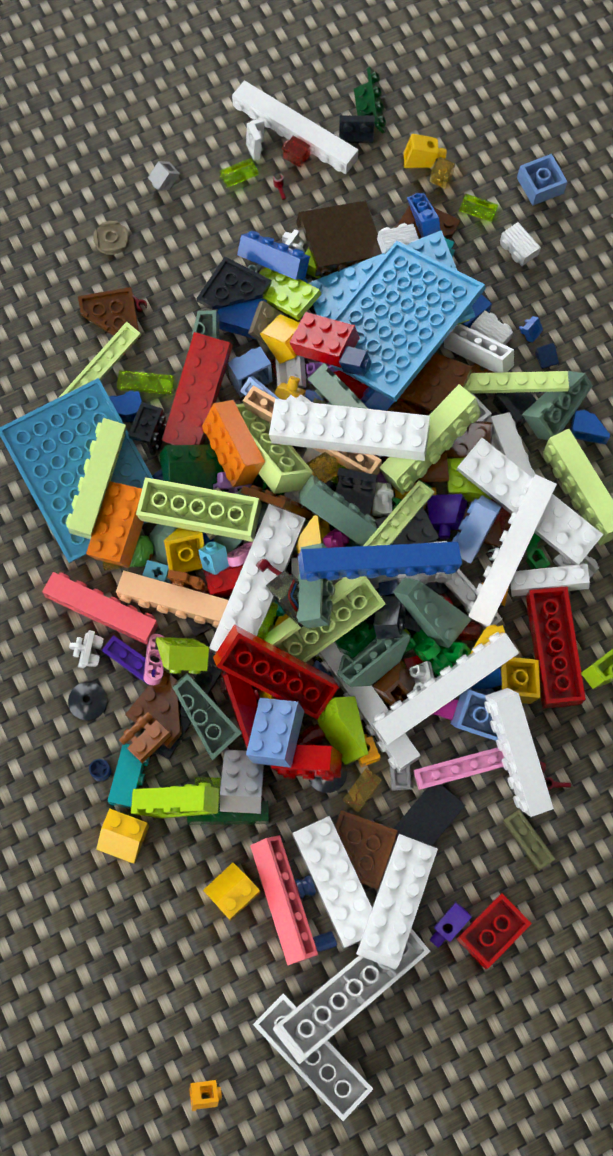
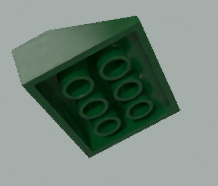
(190, 465)

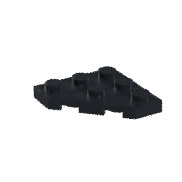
(232, 285)

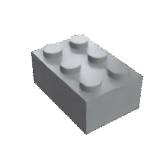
(241, 783)

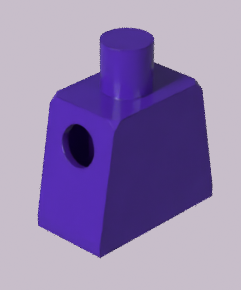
(446, 513)
(457, 917)

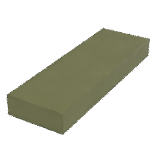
(528, 840)

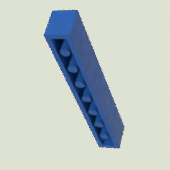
(379, 560)

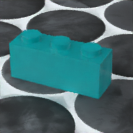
(126, 778)

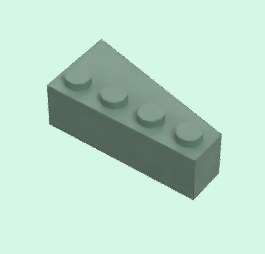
(333, 389)
(337, 511)

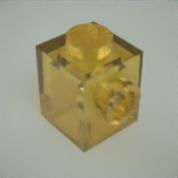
(442, 172)
(324, 467)

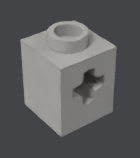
(163, 175)

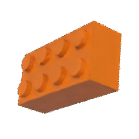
(233, 443)
(117, 526)

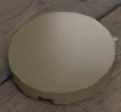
(111, 237)

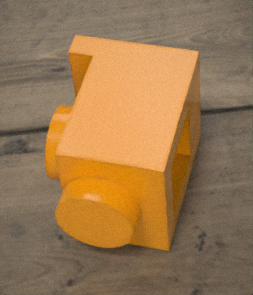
(373, 755)
(200, 1088)

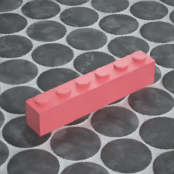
(100, 608)
(284, 900)

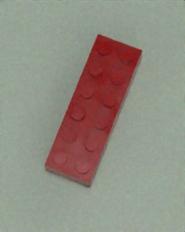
(197, 389)
(555, 647)
(275, 671)

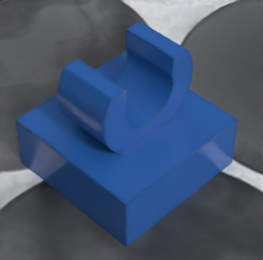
(531, 329)

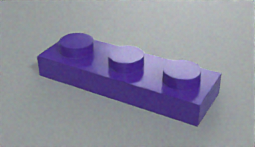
(126, 657)

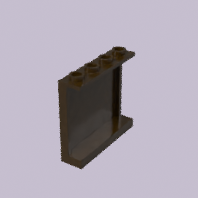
(339, 236)

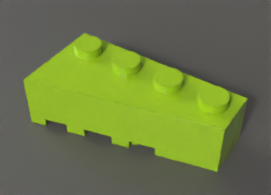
(600, 671)
(175, 801)

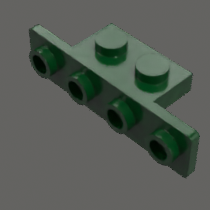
(369, 100)

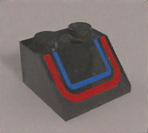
(285, 591)

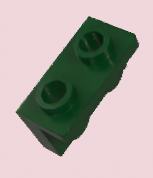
(356, 639)

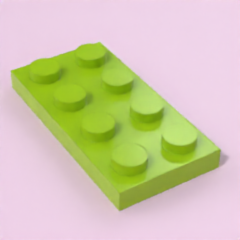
(288, 294)

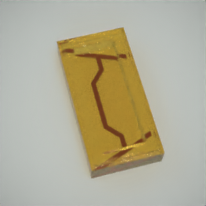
(362, 790)

